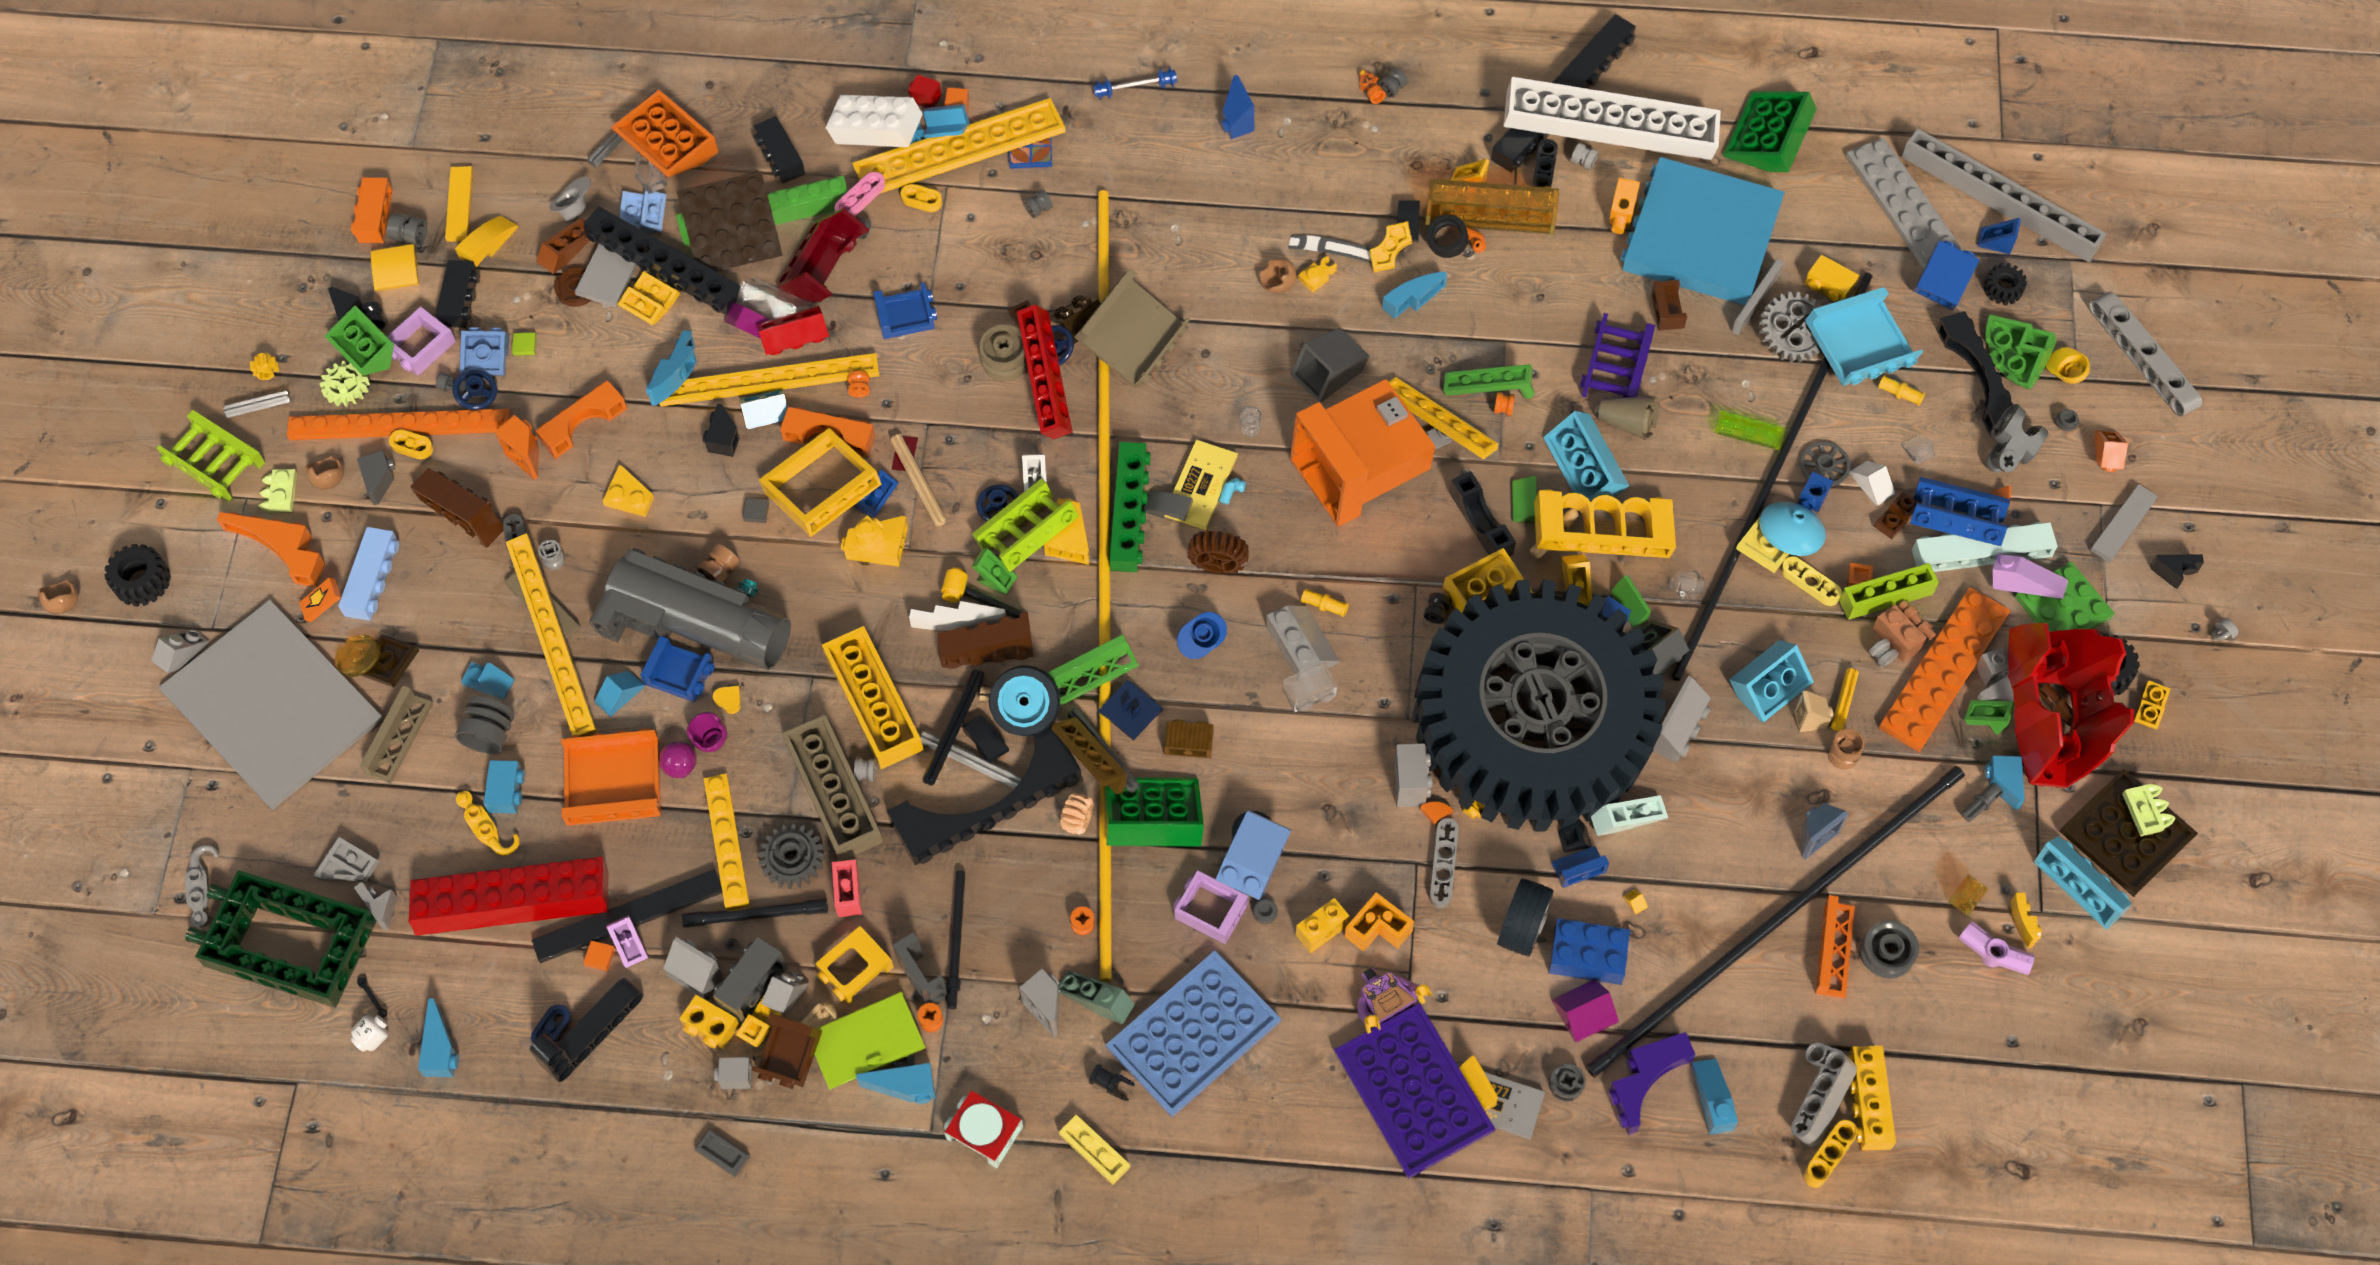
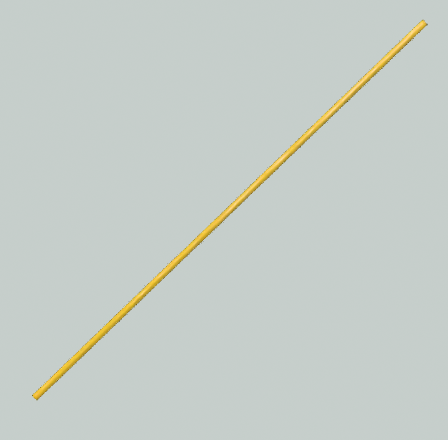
(1105, 921)

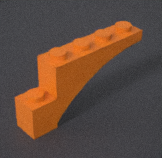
(286, 540)

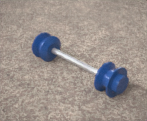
(1163, 78)

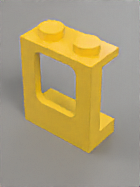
(868, 950)

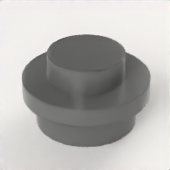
(2067, 420)

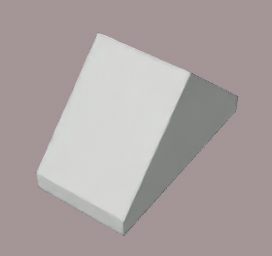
(1033, 469)
(1874, 481)

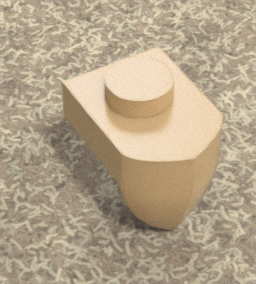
(821, 1015)

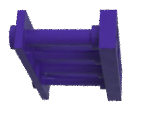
(1638, 356)

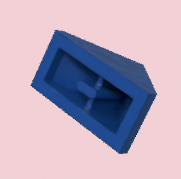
(2000, 236)

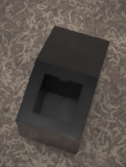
(722, 433)

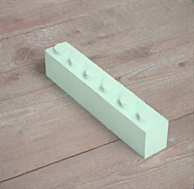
(1958, 552)

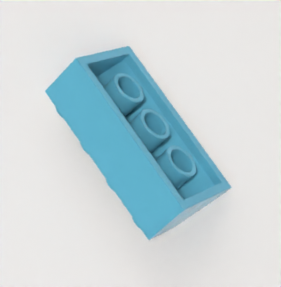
(1585, 457)
(2082, 882)

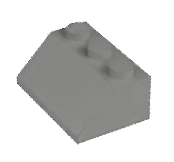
(1300, 638)
(1683, 721)

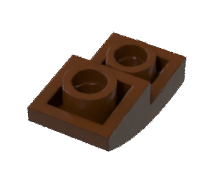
(1896, 516)

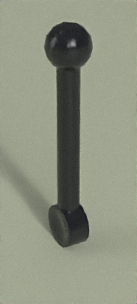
(362, 983)

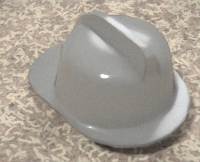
(572, 200)

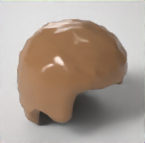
(1278, 276)
(325, 473)
(58, 597)

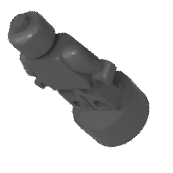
(446, 382)

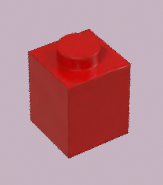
(925, 91)

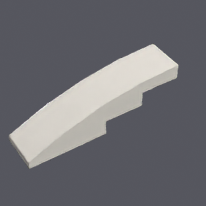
(951, 618)

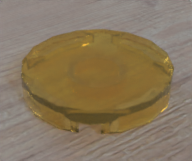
(357, 655)

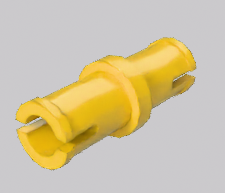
(1901, 390)
(1324, 602)

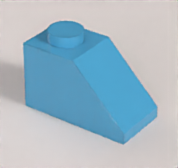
(2008, 774)

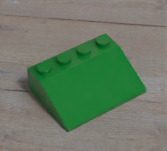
(1771, 130)
(1155, 814)

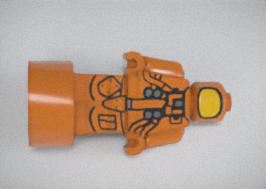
(1368, 82)

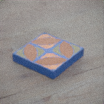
(1032, 155)

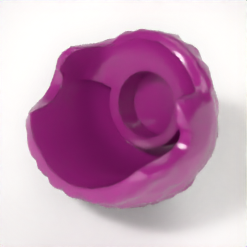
(707, 732)
(677, 759)

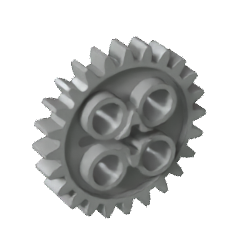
(1781, 311)

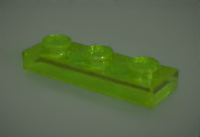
(1749, 430)

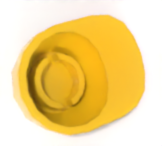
(2068, 365)

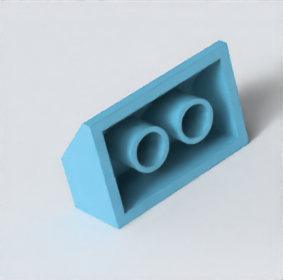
(1772, 680)

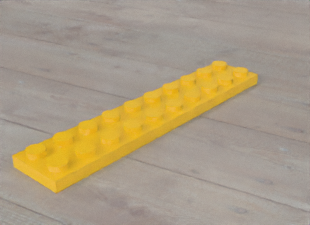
(977, 143)

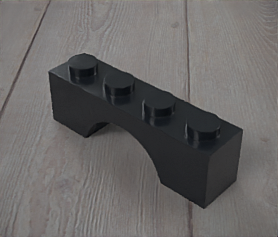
(1471, 501)

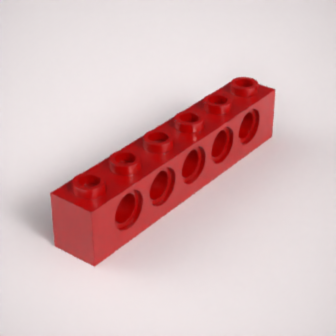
(1044, 372)

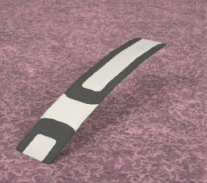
(1331, 246)

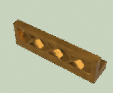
(1091, 754)

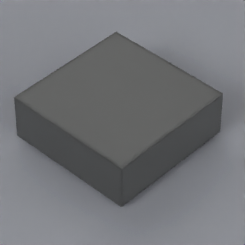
(756, 510)

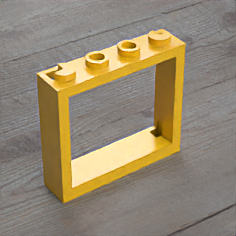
(837, 502)

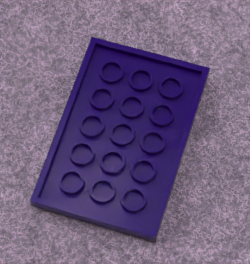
(1414, 1091)

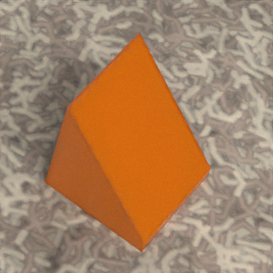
(2003, 492)

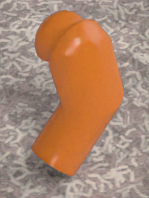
(1477, 240)

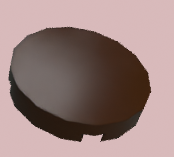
(566, 286)

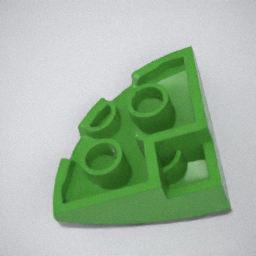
(2019, 349)

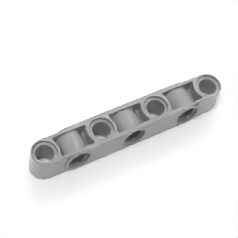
(2145, 354)

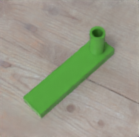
(1490, 380)

